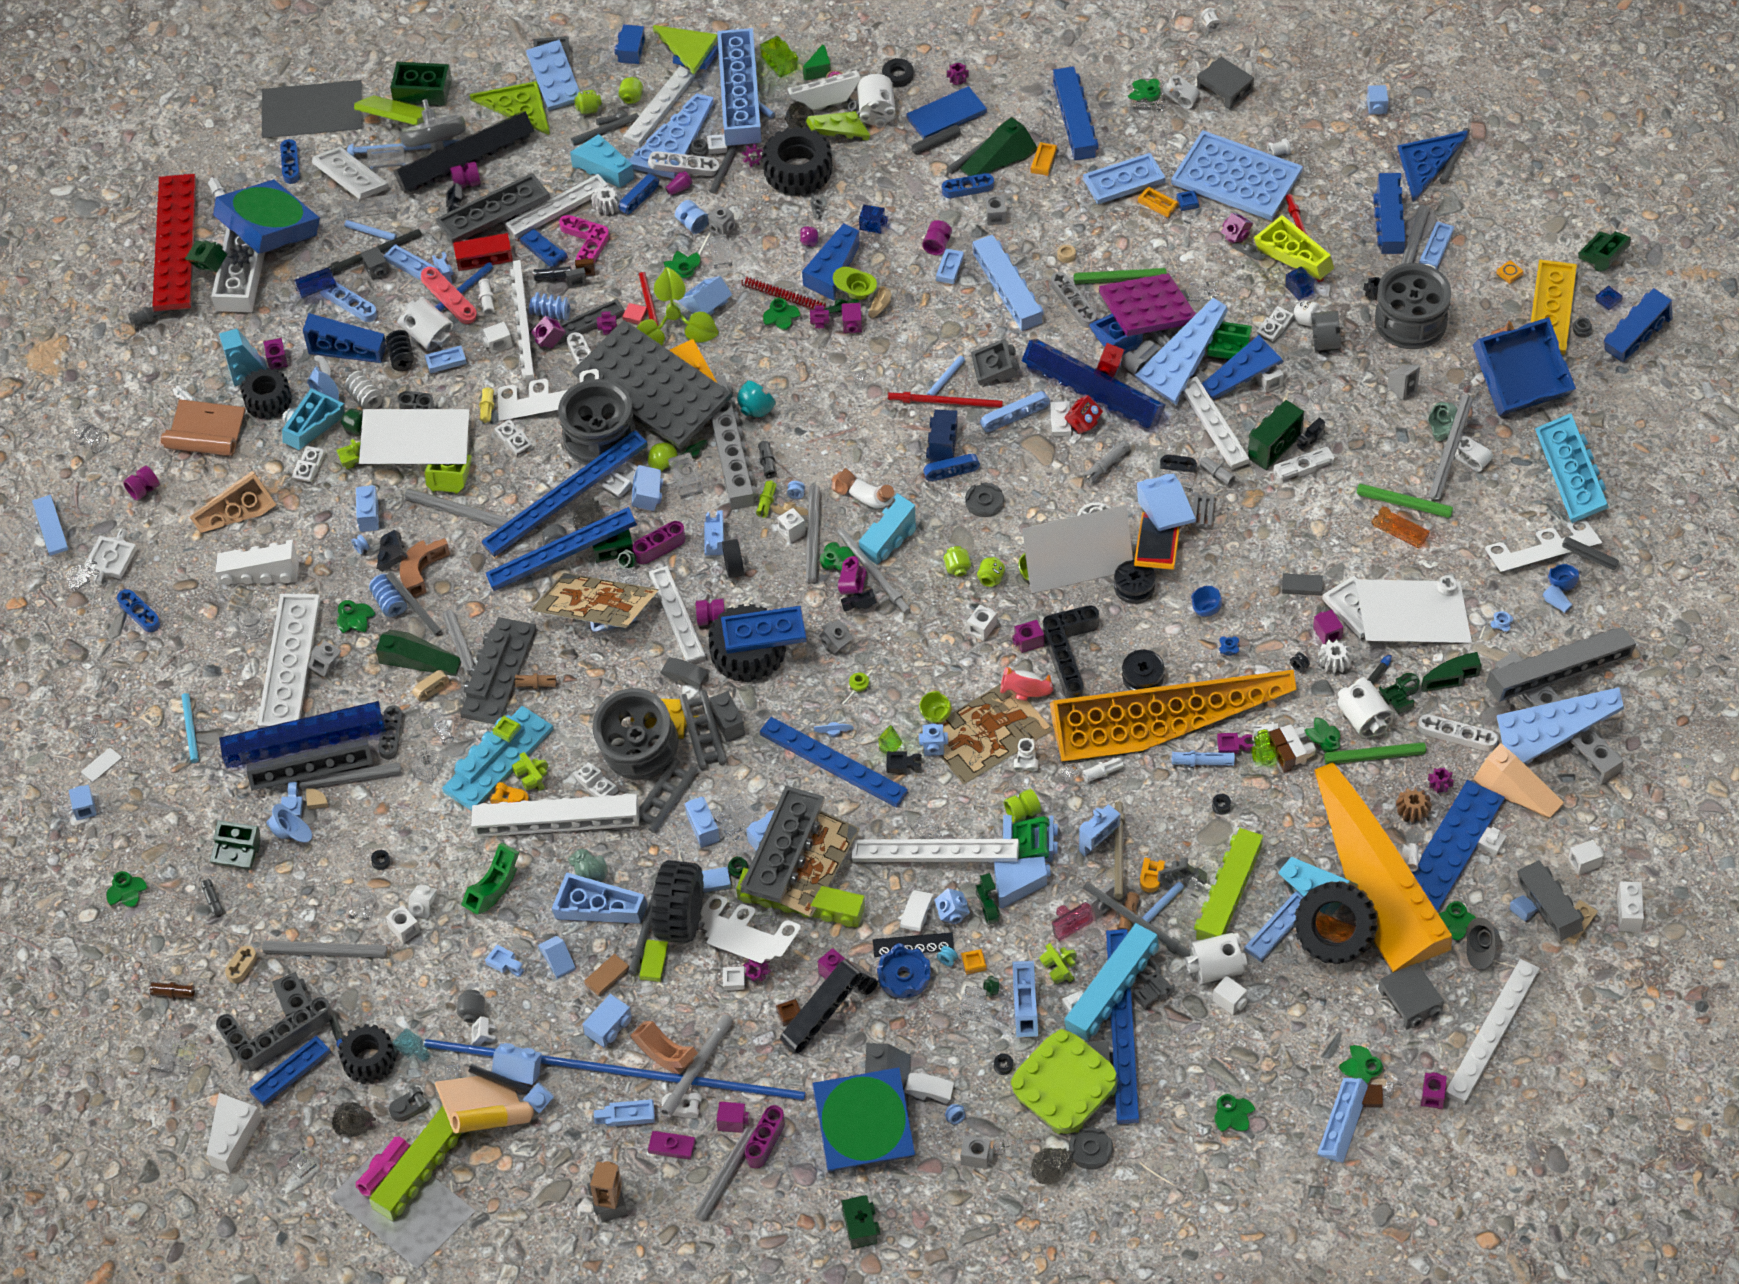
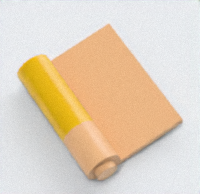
(481, 1104)

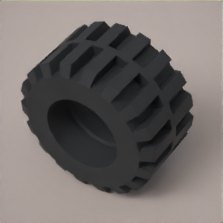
(263, 382)
(372, 1067)

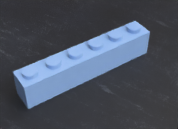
(1007, 282)

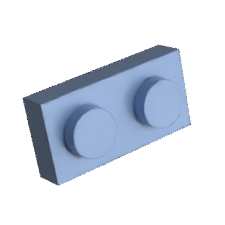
(949, 266)
(445, 359)

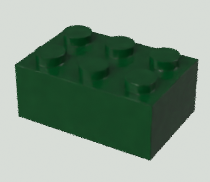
(421, 81)
(1275, 434)

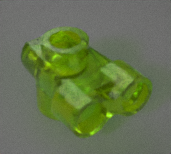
(1263, 751)

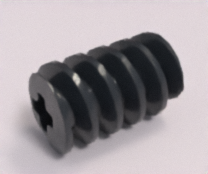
(400, 350)

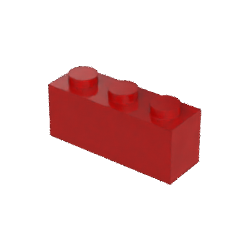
(483, 250)

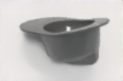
(1481, 942)

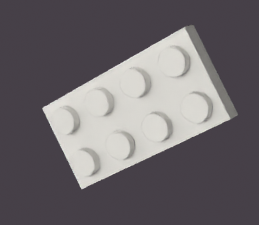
(350, 173)

